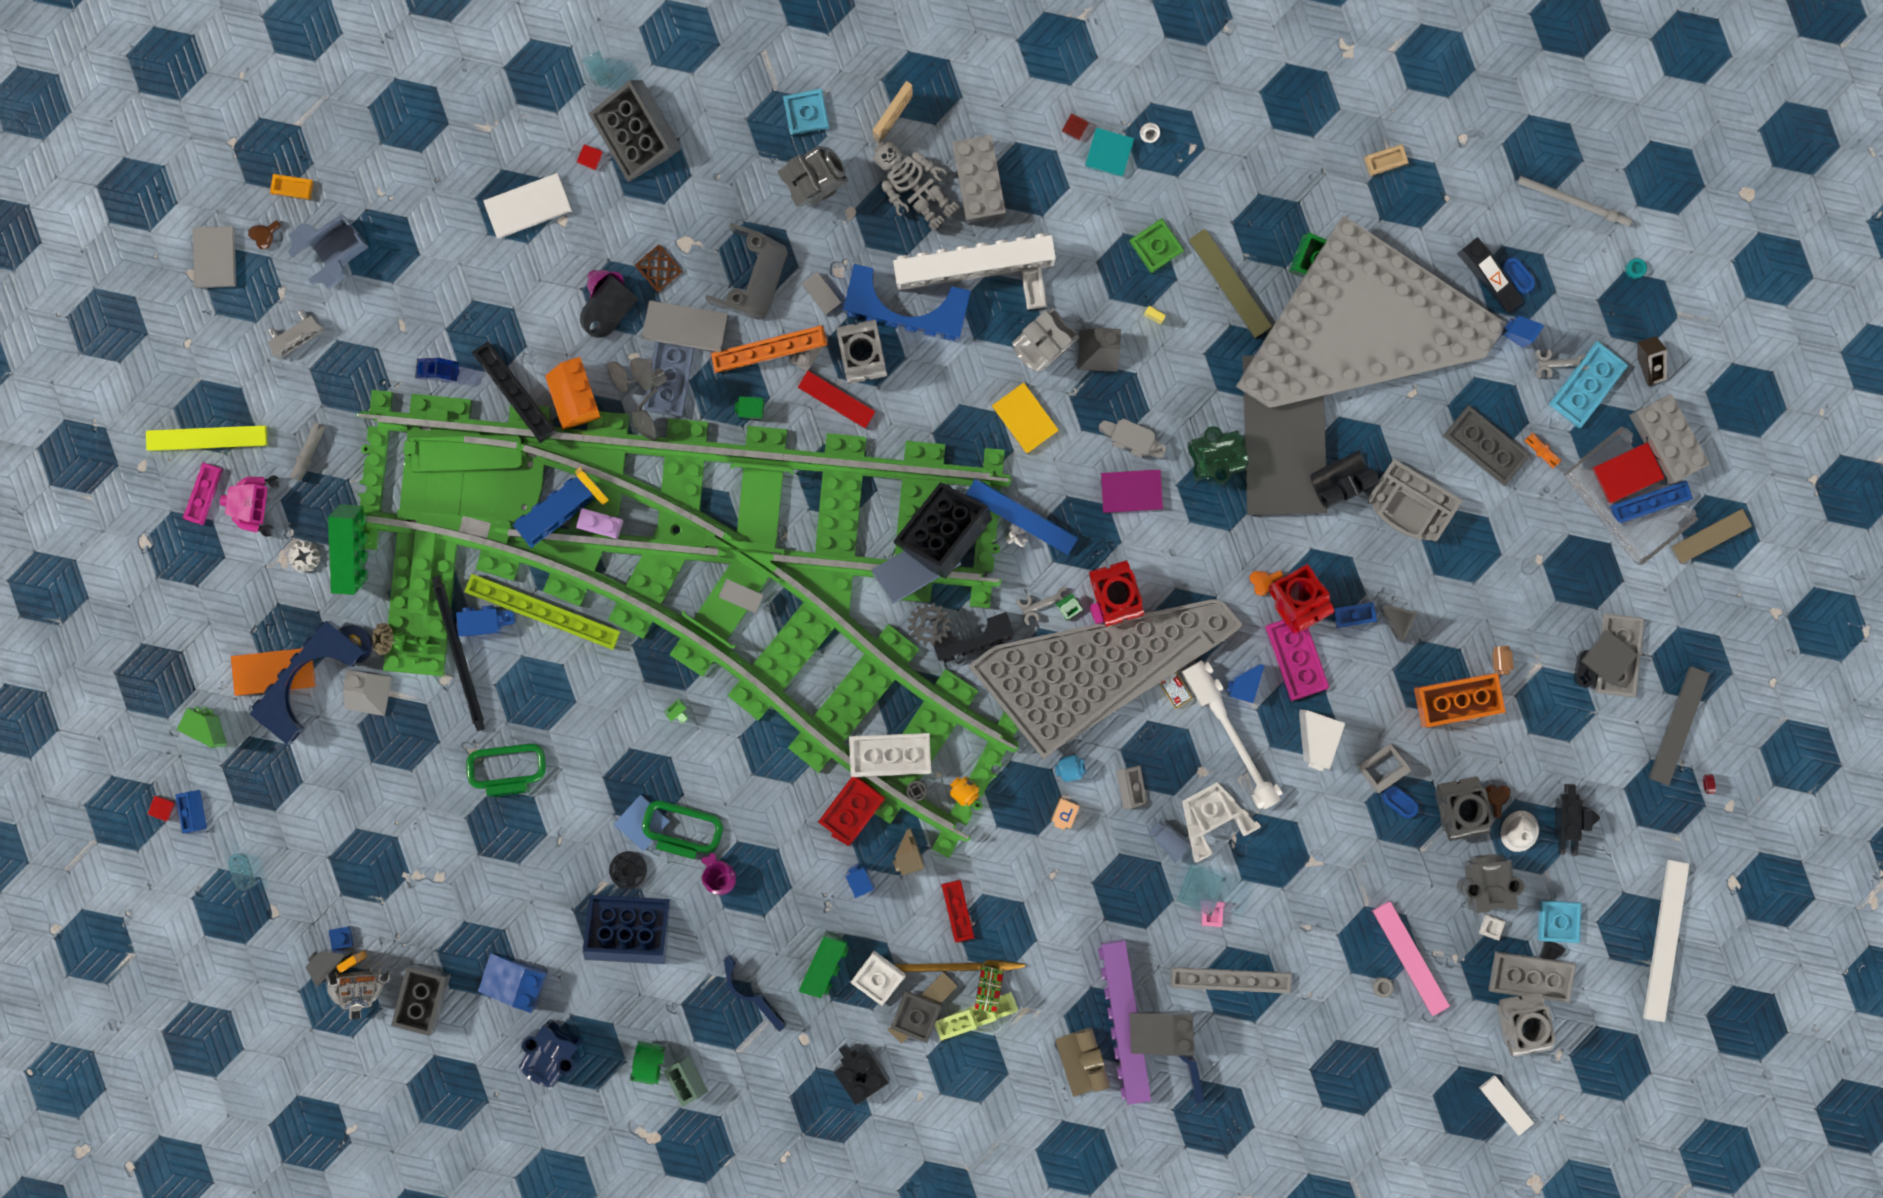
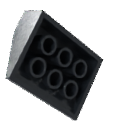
(943, 529)

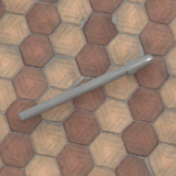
(1611, 215)

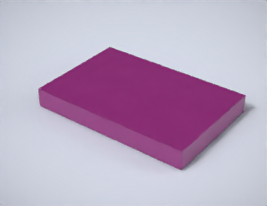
(1131, 491)

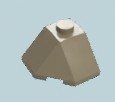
(908, 855)

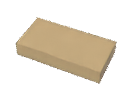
(1386, 160)

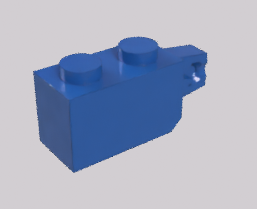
(482, 621)

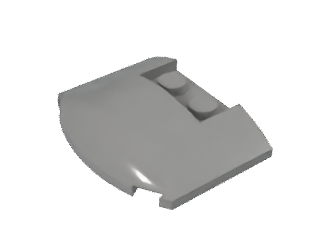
(1413, 503)

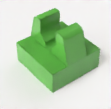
(676, 710)

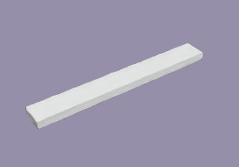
(1666, 940)

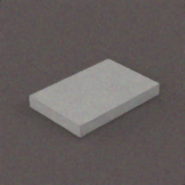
(214, 257)

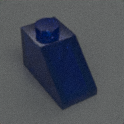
(437, 369)

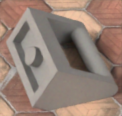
(1389, 778)

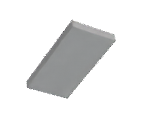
(685, 326)
(1630, 632)
(1528, 974)

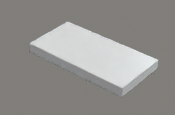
(527, 205)
(890, 755)

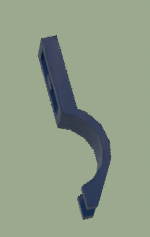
(758, 998)
(1194, 1078)

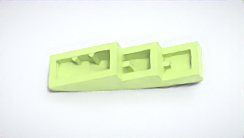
(971, 1018)

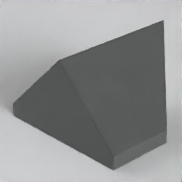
(1398, 620)

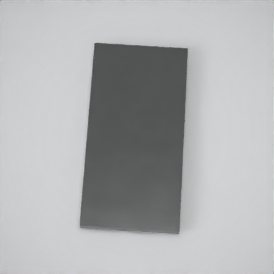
(1283, 451)

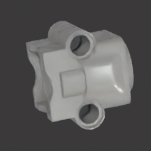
(854, 335)
(1044, 340)
(1514, 1013)

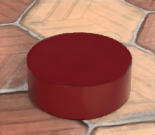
(1709, 784)

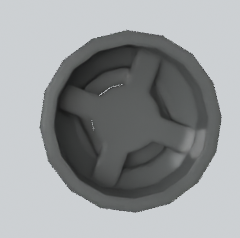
(916, 790)

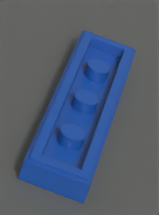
(1651, 502)

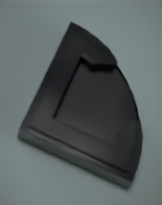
(1551, 951)

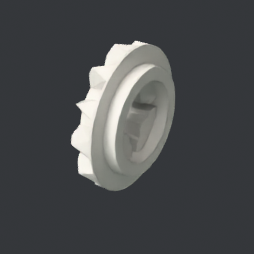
(312, 558)

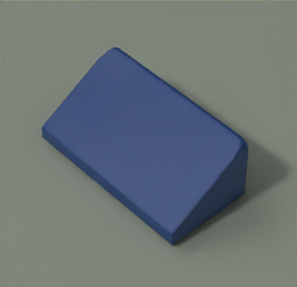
(191, 811)

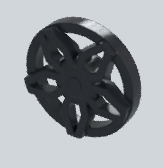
(628, 869)

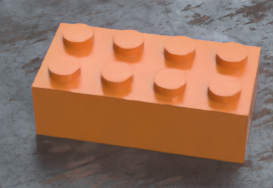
(1459, 700)

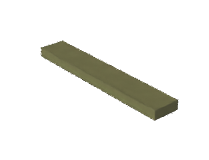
(1229, 283)

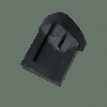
(1589, 818)

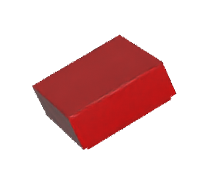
(589, 157)
(161, 808)

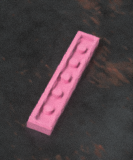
(1410, 958)

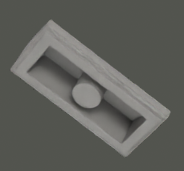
(1131, 787)

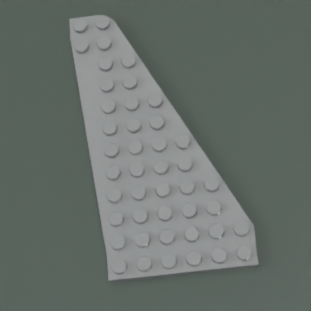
(1079, 676)

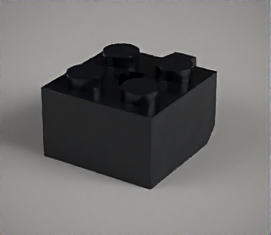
(862, 1062)

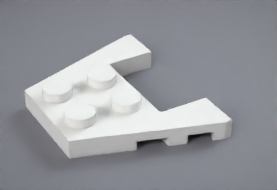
(1208, 811)

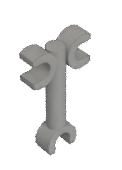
(1545, 364)
(1029, 609)

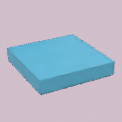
(806, 112)
(1559, 921)

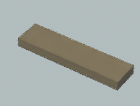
(1711, 536)
(936, 992)

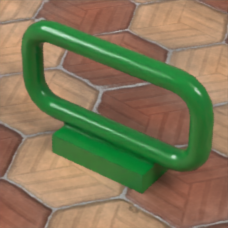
(510, 785)
(675, 845)

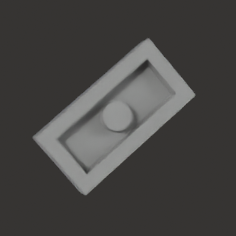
(805, 359)

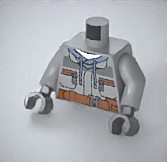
(356, 989)

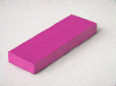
(203, 493)

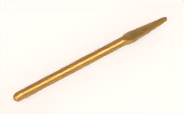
(1002, 965)

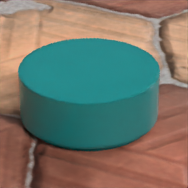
(1636, 268)

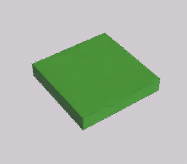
(1156, 245)

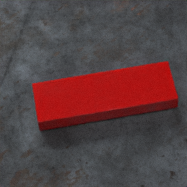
(957, 910)

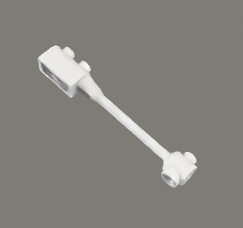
(1208, 692)

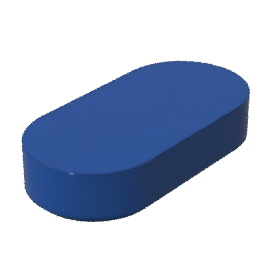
(1518, 275)
(1400, 802)

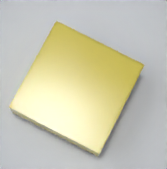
(1154, 315)

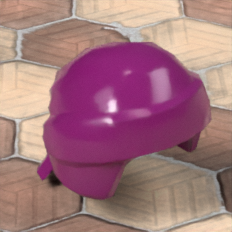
(718, 876)

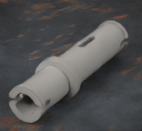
(307, 452)

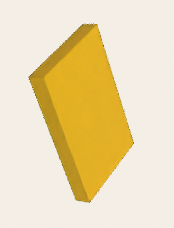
(1025, 418)

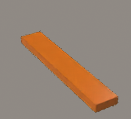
(769, 349)

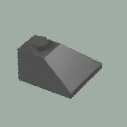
(1099, 349)
(325, 963)

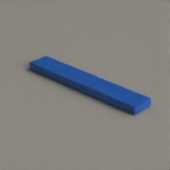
(1022, 516)

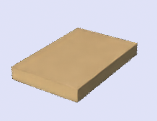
(892, 112)

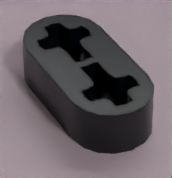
(1580, 671)

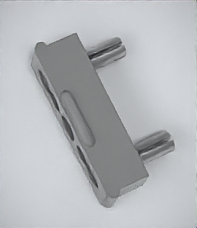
(295, 336)

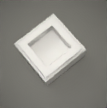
(1492, 927)

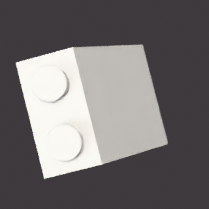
(1319, 738)

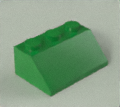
(824, 966)

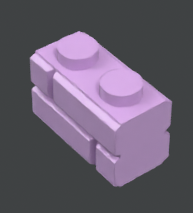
(599, 523)

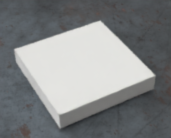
(878, 978)

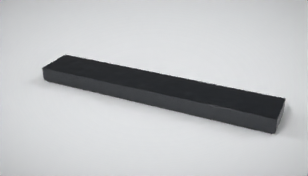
(514, 392)

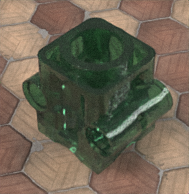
(1223, 455)

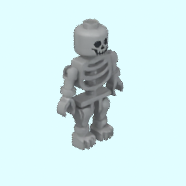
(889, 158)

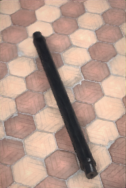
(458, 654)

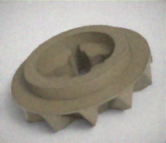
(382, 639)

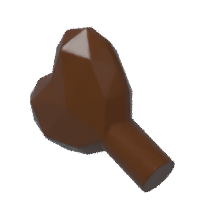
(263, 234)
(1497, 797)

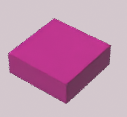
(1096, 613)

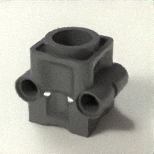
(813, 176)
(1451, 795)
(1490, 883)

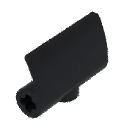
(1343, 480)

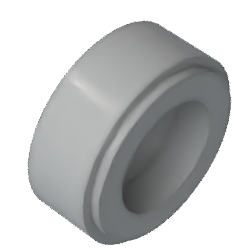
(1382, 987)

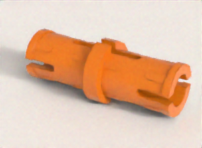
(1542, 450)

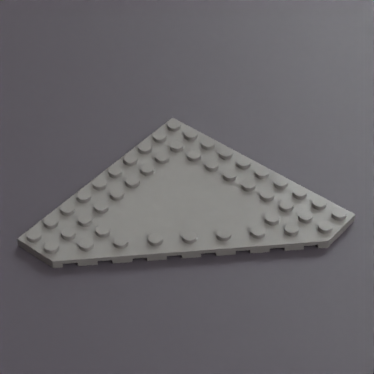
(1364, 321)

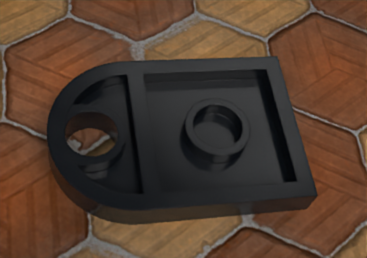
(607, 307)

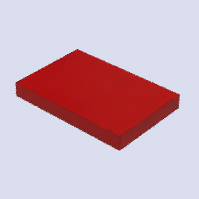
(1628, 473)
(851, 809)

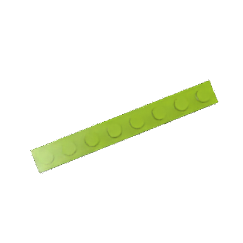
(542, 611)

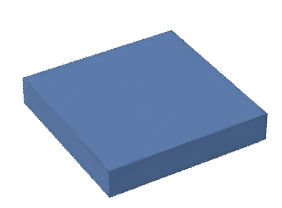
(631, 822)

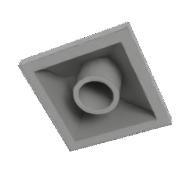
(366, 692)

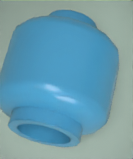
(1070, 768)

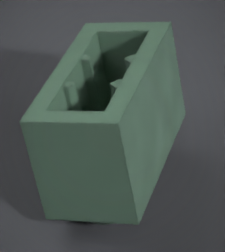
(685, 1081)

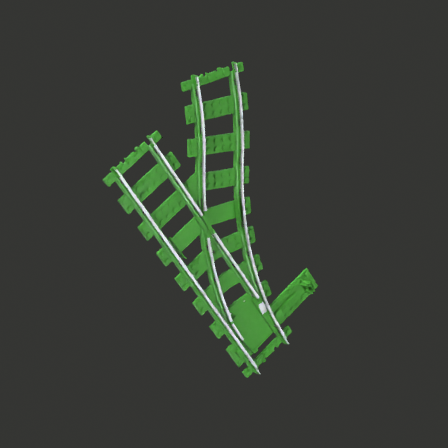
(476, 477)

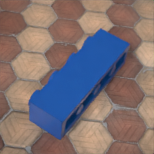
(553, 511)

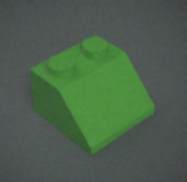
(203, 726)

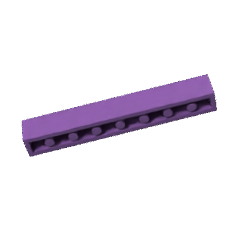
(1122, 1001)

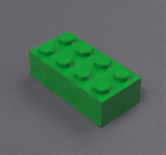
(347, 549)

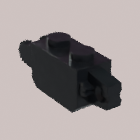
(1568, 819)

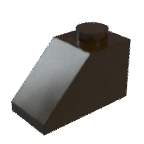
(1653, 360)

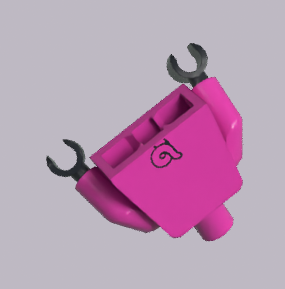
(247, 503)

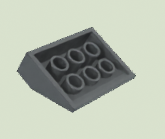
(634, 129)

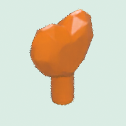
(1262, 579)

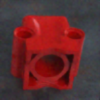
(1119, 573)
(1301, 599)

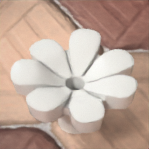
(1016, 535)

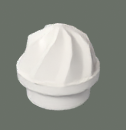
(1149, 132)

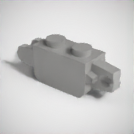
(1132, 437)

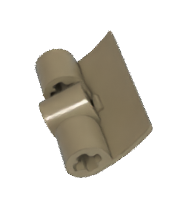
(1082, 1062)

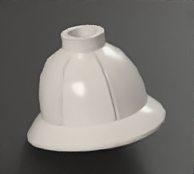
(1519, 831)

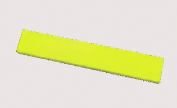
(206, 438)

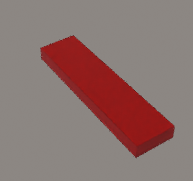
(836, 399)

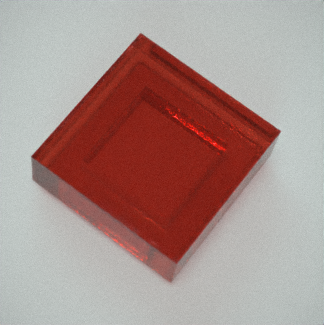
(1075, 127)

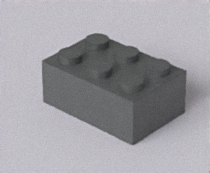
(420, 999)

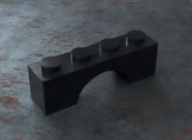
(997, 628)

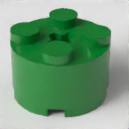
(646, 1061)

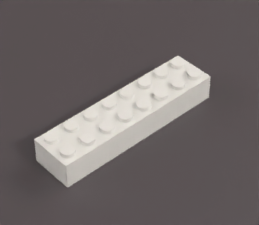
(974, 262)

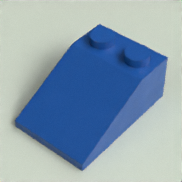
(512, 982)

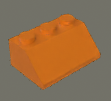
(572, 394)

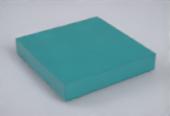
(1109, 152)

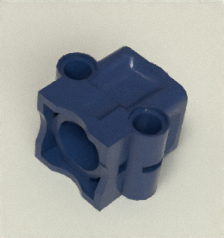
(547, 1059)

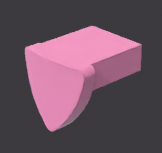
(1216, 918)

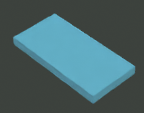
(1588, 387)

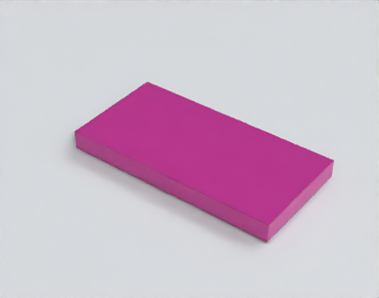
(1297, 660)

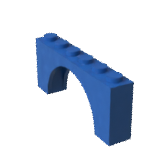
(943, 321)

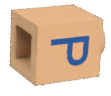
(1064, 814)

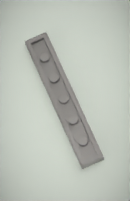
(1231, 980)

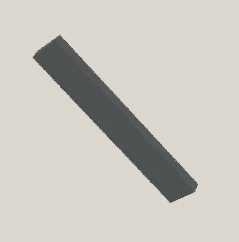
(1679, 725)

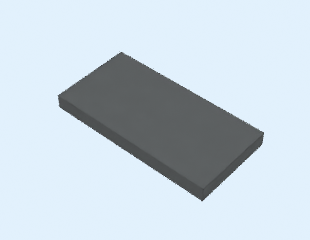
(1486, 445)

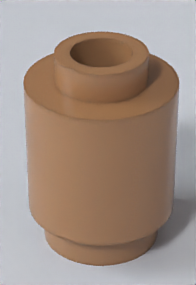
(1502, 660)

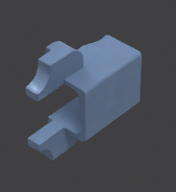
(335, 245)

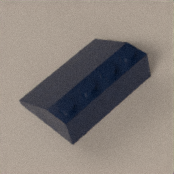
(626, 929)

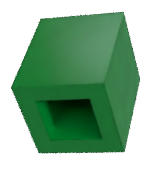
(750, 408)

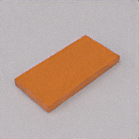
(257, 671)

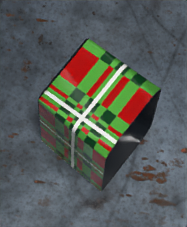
(989, 989)

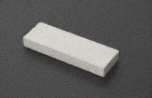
(1506, 1105)

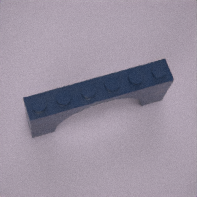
(275, 708)

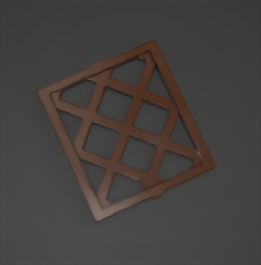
(658, 268)

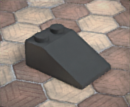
(1162, 1033)

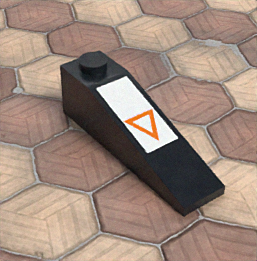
(1490, 274)

